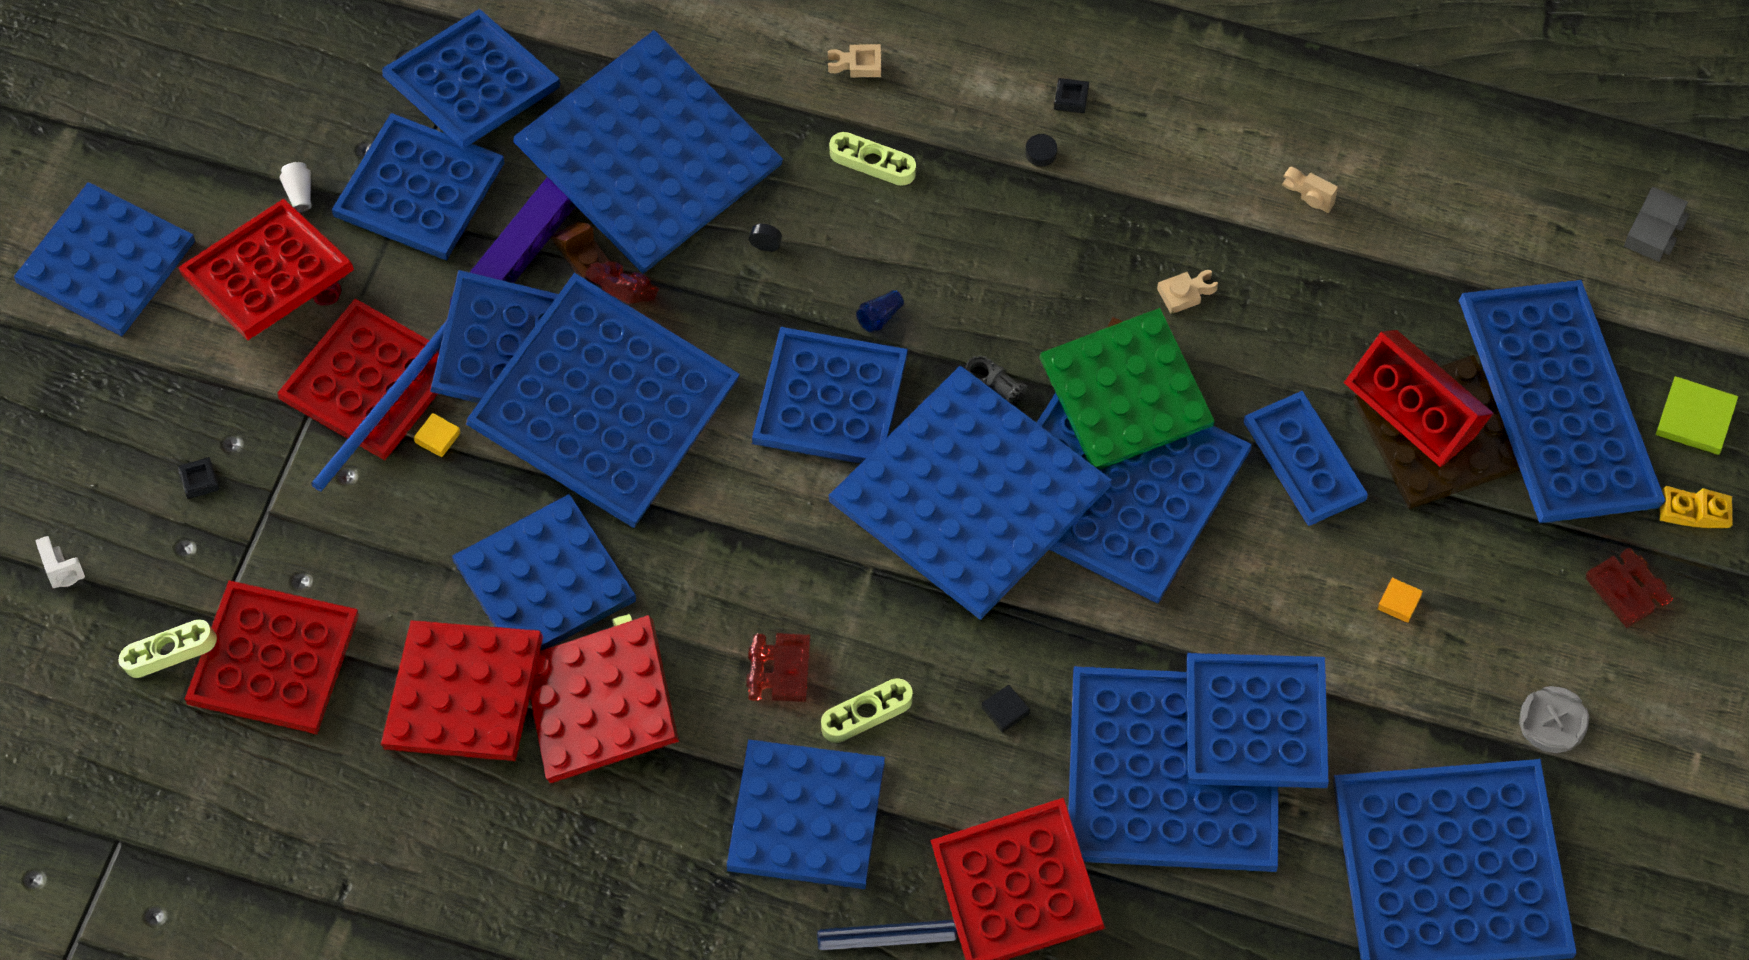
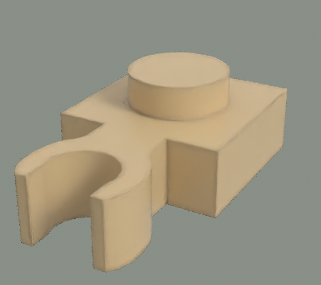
(861, 61)
(1313, 189)
(1183, 292)

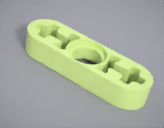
(866, 147)
(152, 647)
(840, 712)

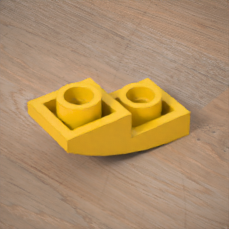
(1701, 509)

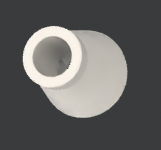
(297, 184)

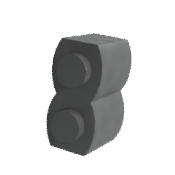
(1656, 224)

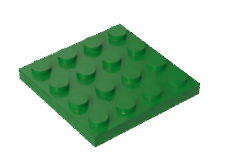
(1126, 389)

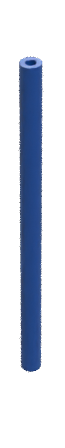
(379, 411)

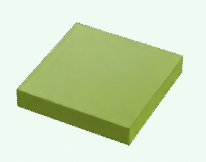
(1696, 415)

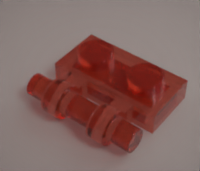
(628, 288)
(1622, 592)
(790, 667)

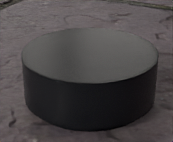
(1041, 150)
(765, 237)

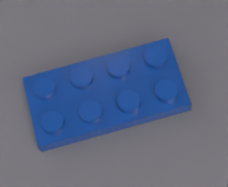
(1305, 458)

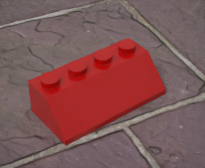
(1417, 397)

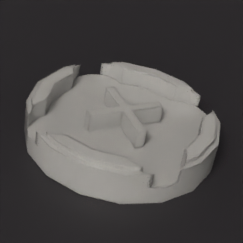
(1554, 719)

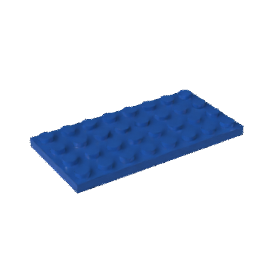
(1561, 401)

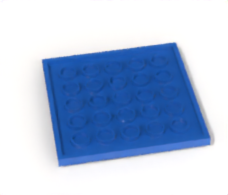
(648, 151)
(603, 400)
(970, 491)
(1152, 509)
(1133, 786)
(1454, 863)

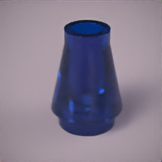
(878, 311)

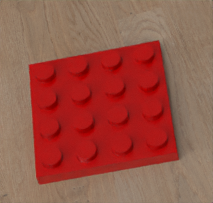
(266, 269)
(353, 372)
(273, 657)
(462, 690)
(601, 700)
(1017, 883)

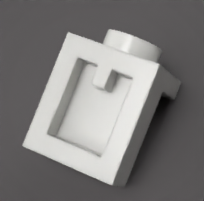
(58, 570)

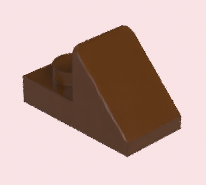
(579, 247)

